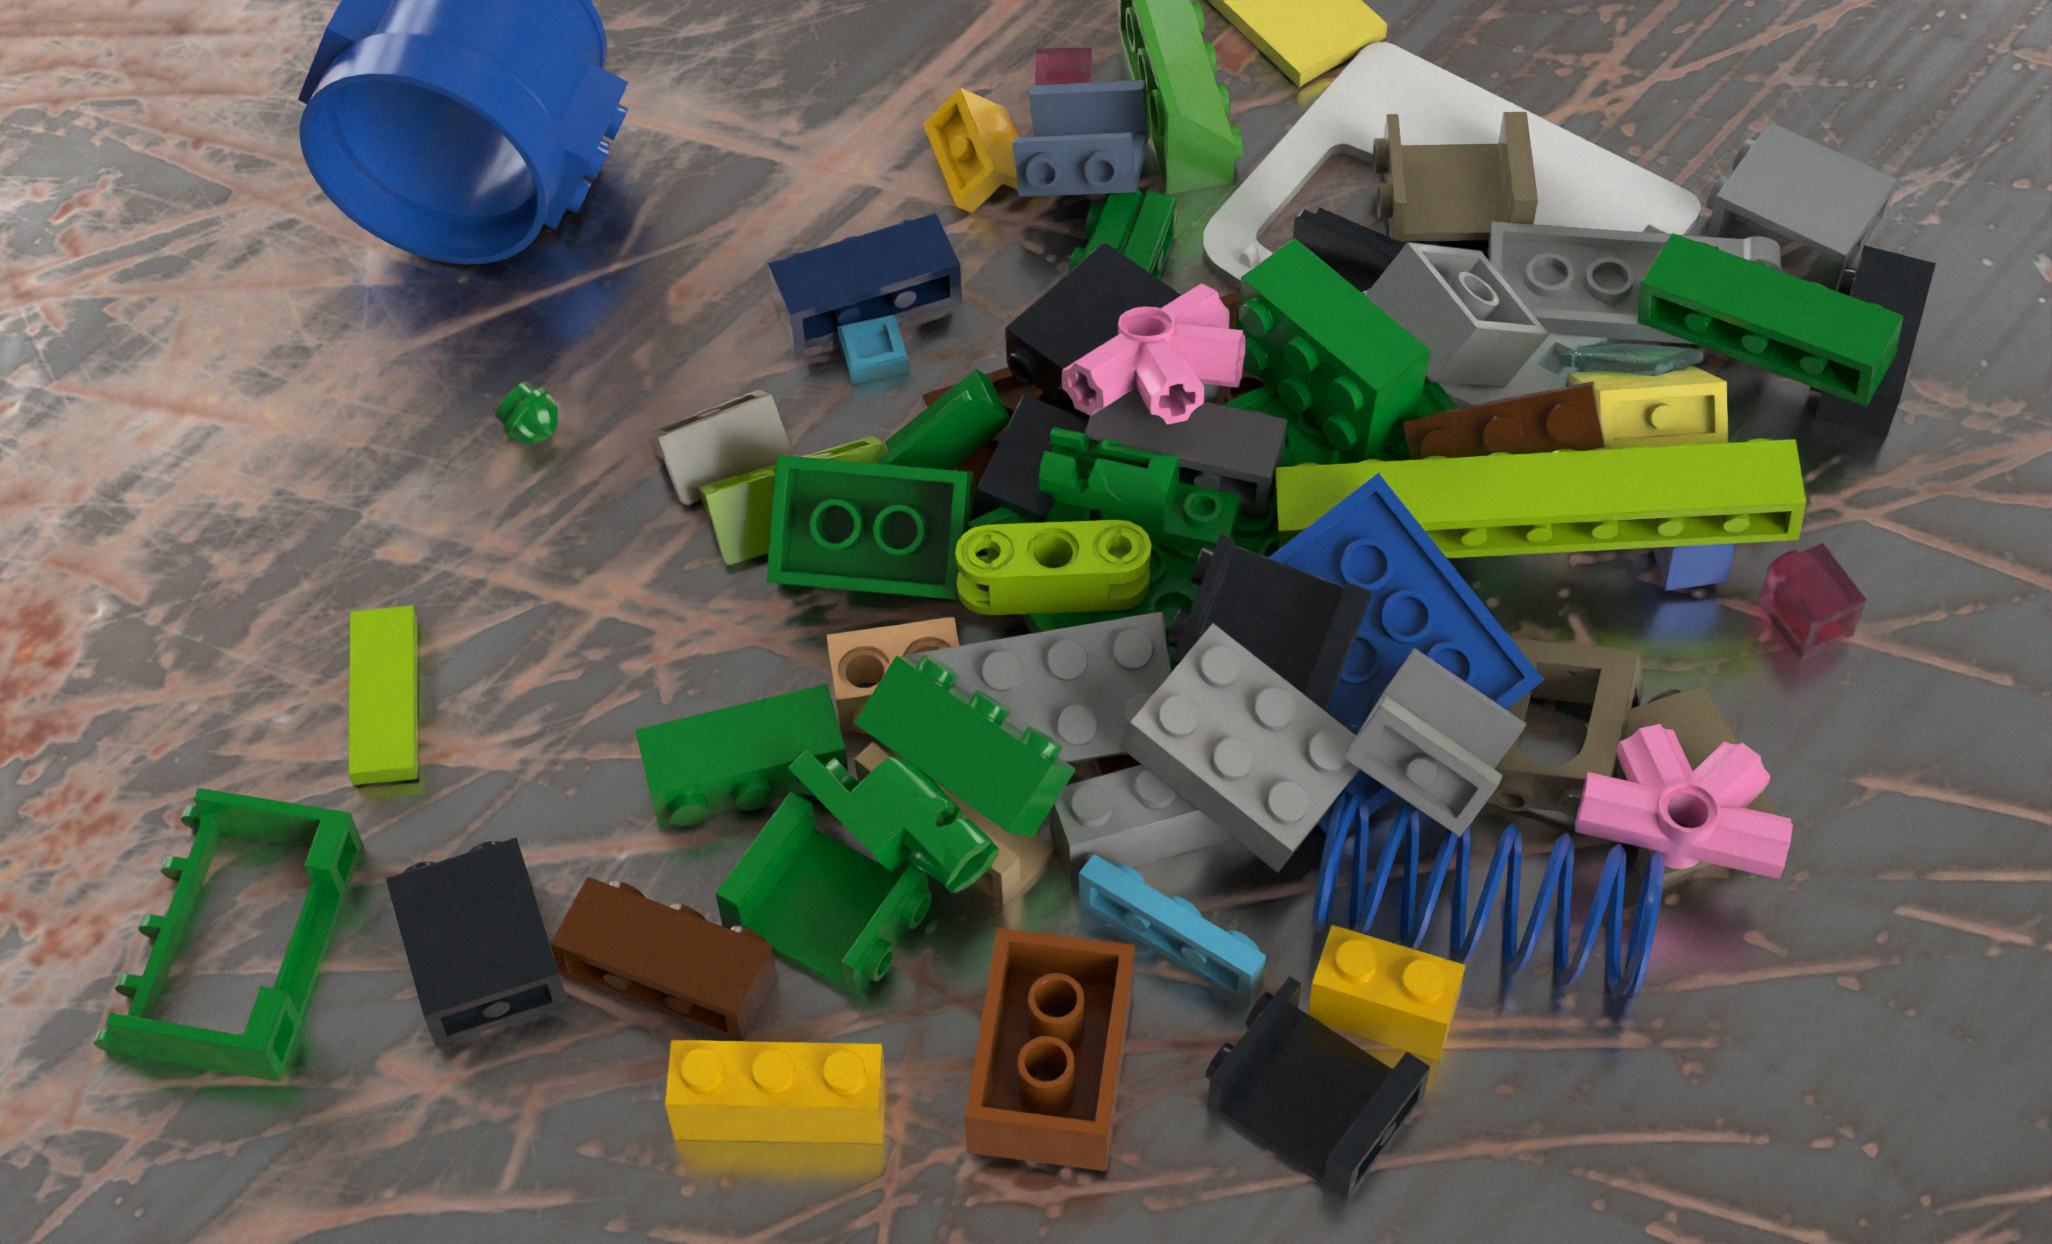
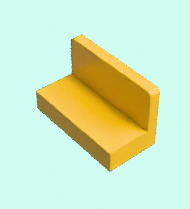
(973, 147)

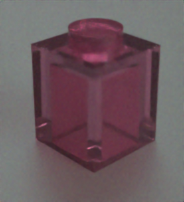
(1811, 599)

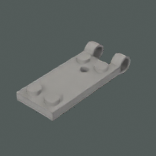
(1593, 277)

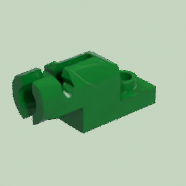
(1136, 488)
(902, 818)

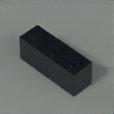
(1899, 286)

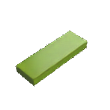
(383, 695)

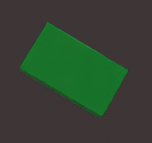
(950, 426)

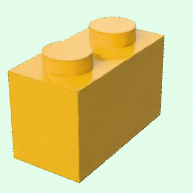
(1385, 992)

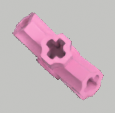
(1163, 357)
(1707, 800)

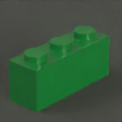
(966, 744)
(737, 755)

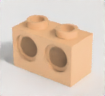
(867, 654)

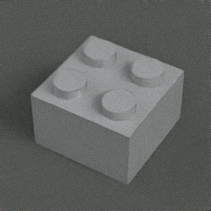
(1460, 312)

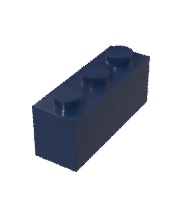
(864, 278)

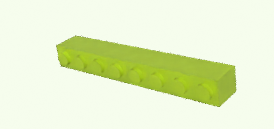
(1573, 497)

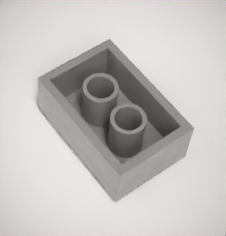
(1243, 747)

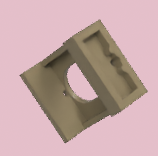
(1578, 674)

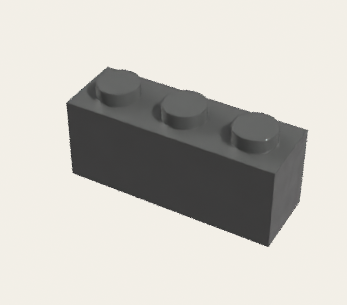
(1215, 447)

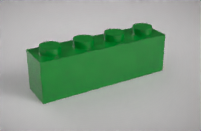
(1769, 319)

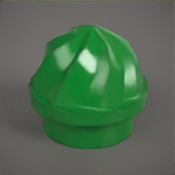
(528, 414)

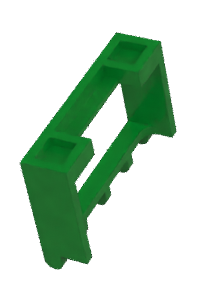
(277, 1010)

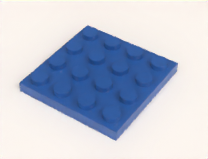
(1413, 604)

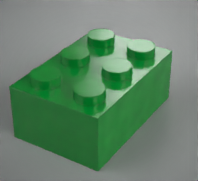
(1330, 351)
(867, 526)

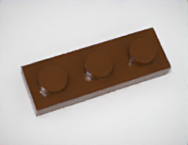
(1513, 425)

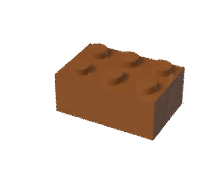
(1050, 1049)

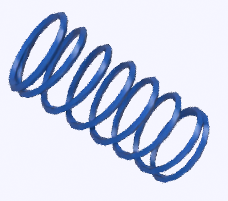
(1510, 847)

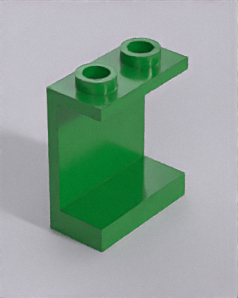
(821, 900)

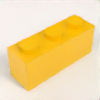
(776, 1091)

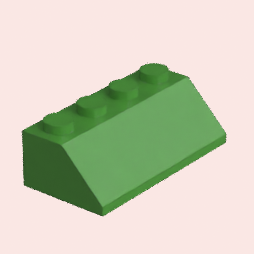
(1185, 103)

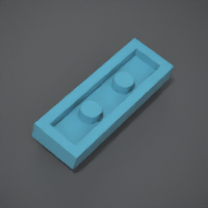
(1172, 928)

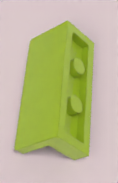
(744, 503)

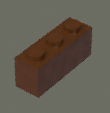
(665, 958)

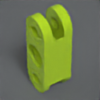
(1097, 565)

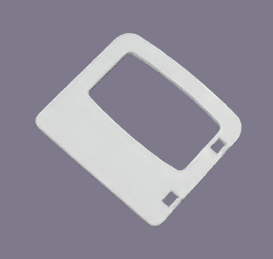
(1573, 177)

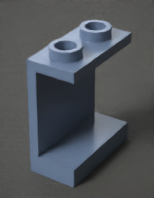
(1084, 139)

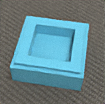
(873, 349)

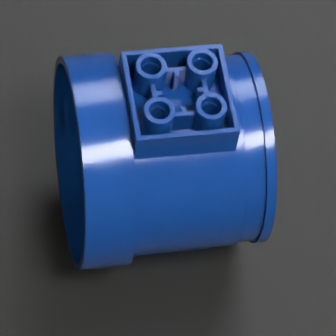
(459, 120)

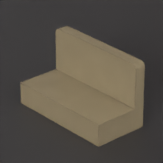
(721, 443)

